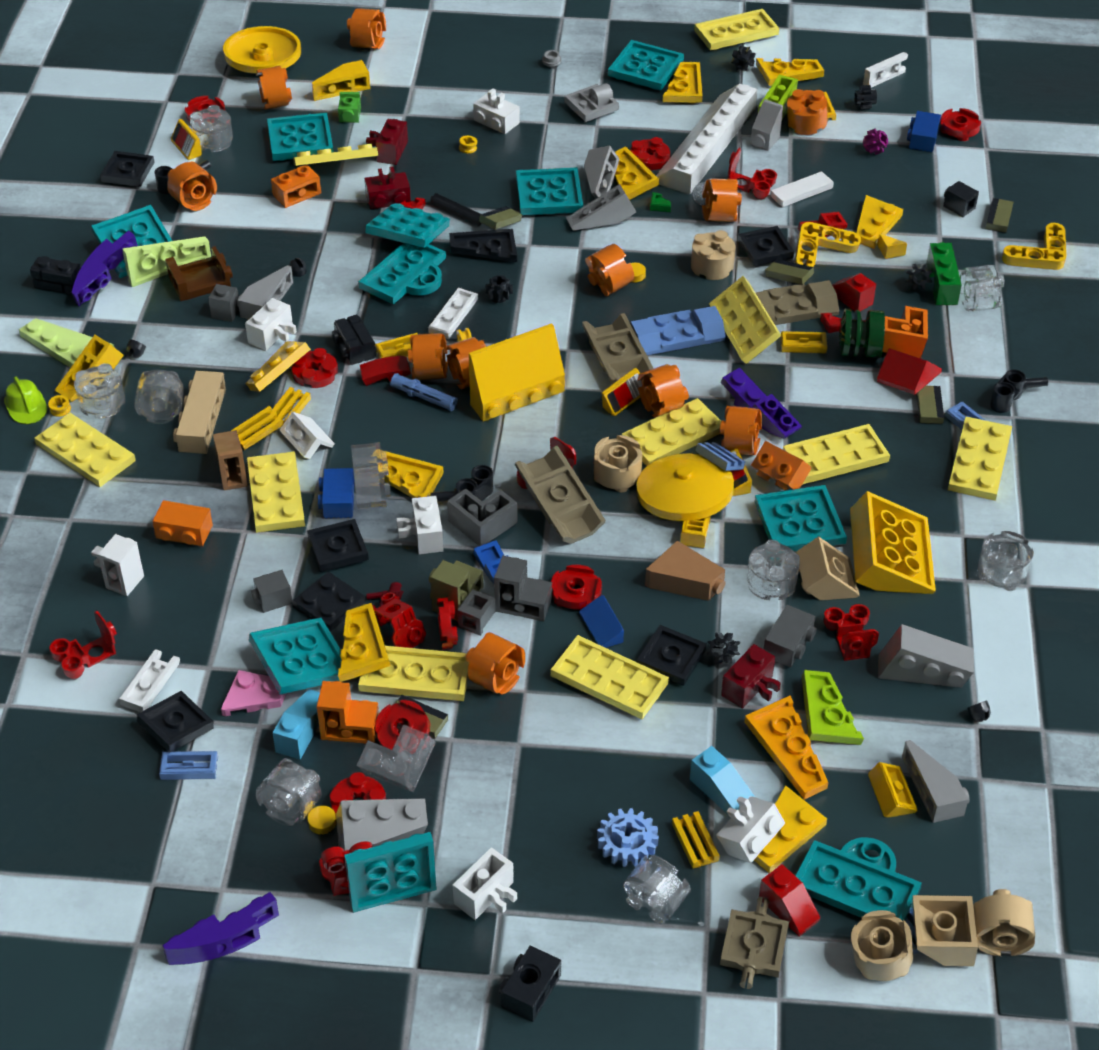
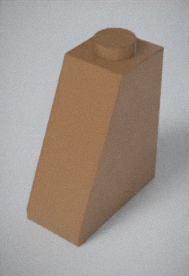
(230, 460)
(685, 573)

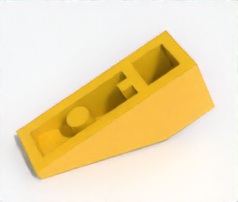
(345, 78)
(93, 355)

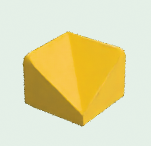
(891, 247)

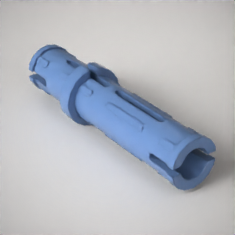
(415, 388)

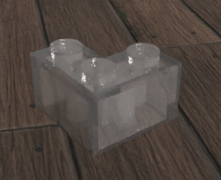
(369, 470)
(403, 763)

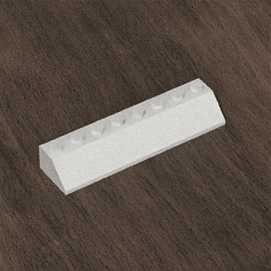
(708, 139)

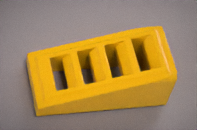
(695, 532)

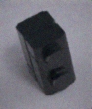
(54, 274)
(354, 339)

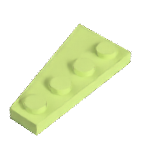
(148, 261)
(55, 340)

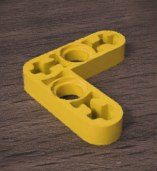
(813, 241)
(1048, 257)

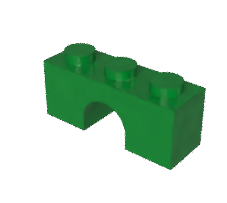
(945, 273)

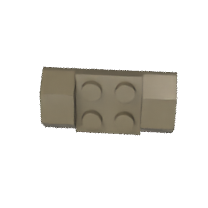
(799, 302)
(617, 348)
(561, 496)

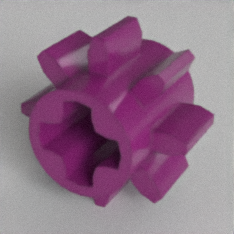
(875, 141)

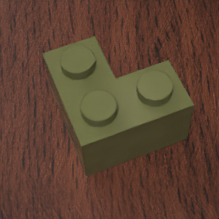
(454, 582)

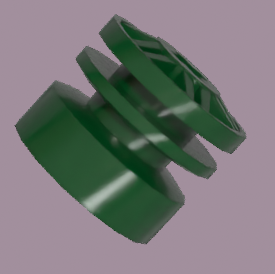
(862, 333)

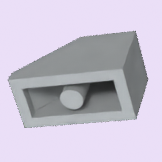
(767, 125)

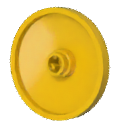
(261, 48)
(684, 487)

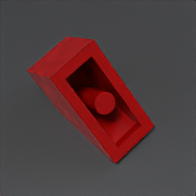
(856, 291)
(789, 899)

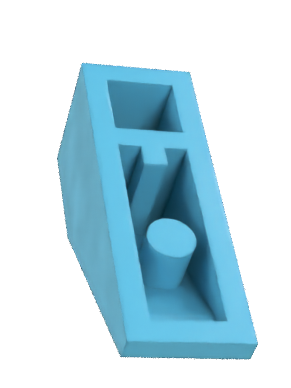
(297, 726)
(718, 779)

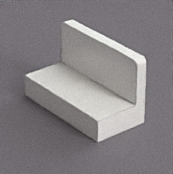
(304, 434)

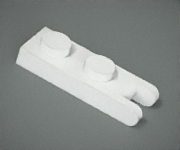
(885, 70)
(148, 682)

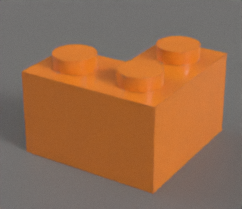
(908, 333)
(345, 718)

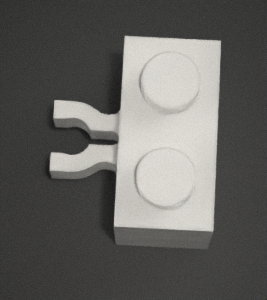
(496, 112)
(270, 324)
(424, 524)
(119, 564)
(750, 828)
(485, 885)

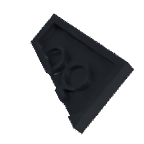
(486, 244)

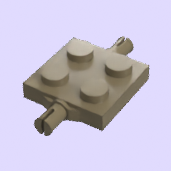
(754, 943)

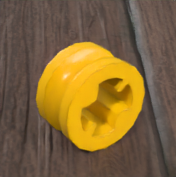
(468, 144)
(463, 335)
(59, 400)

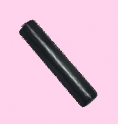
(456, 209)

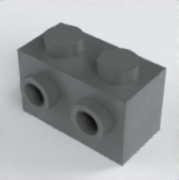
(790, 635)

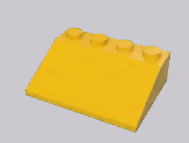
(515, 372)
(891, 547)

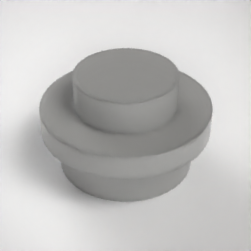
(551, 58)

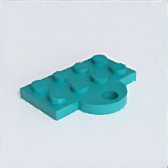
(405, 272)
(856, 881)

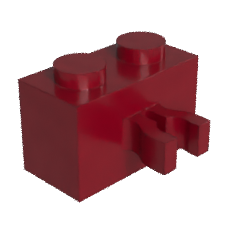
(389, 141)
(387, 189)
(749, 676)

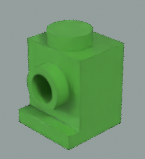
(349, 107)

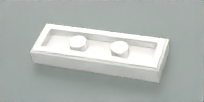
(802, 189)
(453, 312)

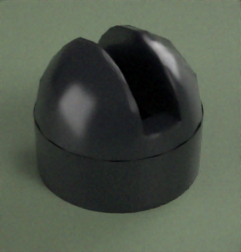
(298, 267)
(135, 348)
(980, 711)

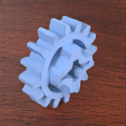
(627, 837)

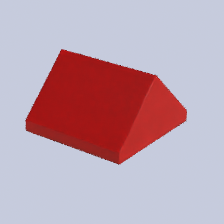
(906, 372)

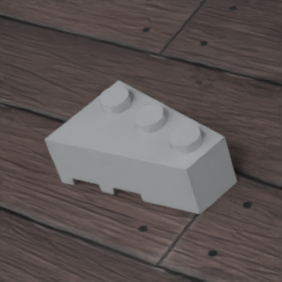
(925, 659)
(379, 820)

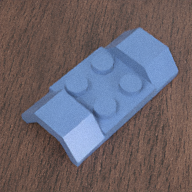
(679, 330)

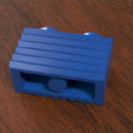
(923, 131)
(337, 493)

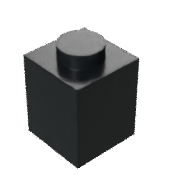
(960, 198)

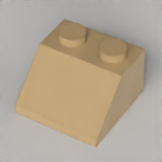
(826, 571)
(946, 929)

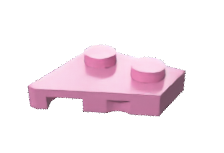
(252, 693)

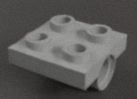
(592, 101)

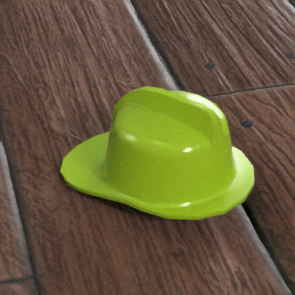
(24, 402)

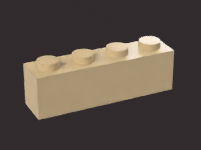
(200, 412)

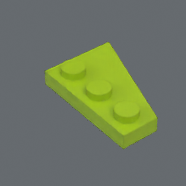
(825, 711)

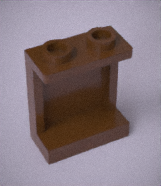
(199, 276)

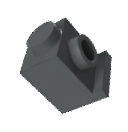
(476, 611)

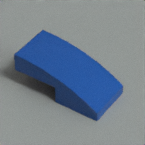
(489, 557)

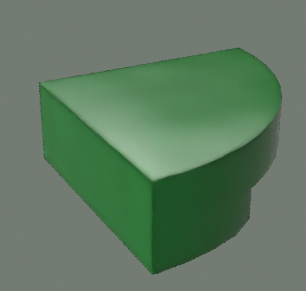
(659, 203)

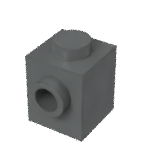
(223, 303)
(272, 591)

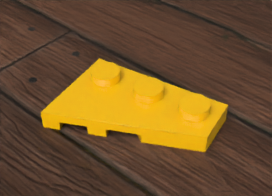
(799, 69)
(686, 84)
(633, 174)
(876, 219)
(277, 364)
(412, 475)
(363, 644)
(800, 825)

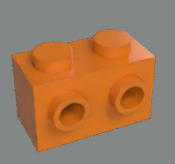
(296, 186)
(781, 467)
(182, 523)

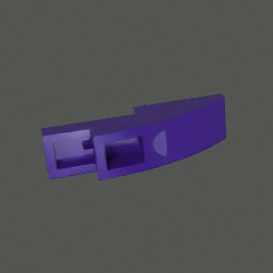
(95, 270)
(775, 416)
(215, 939)

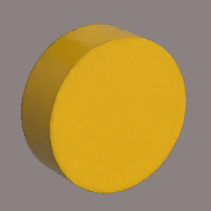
(639, 272)
(322, 820)

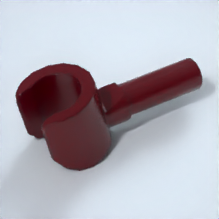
(394, 587)

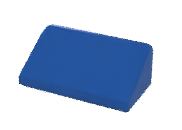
(602, 623)

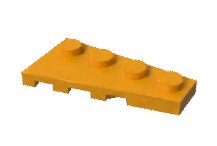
(784, 739)

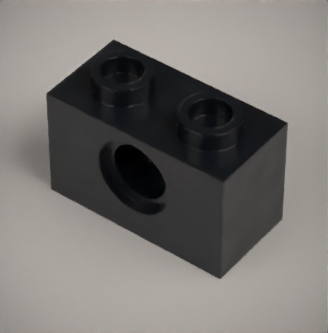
(525, 998)

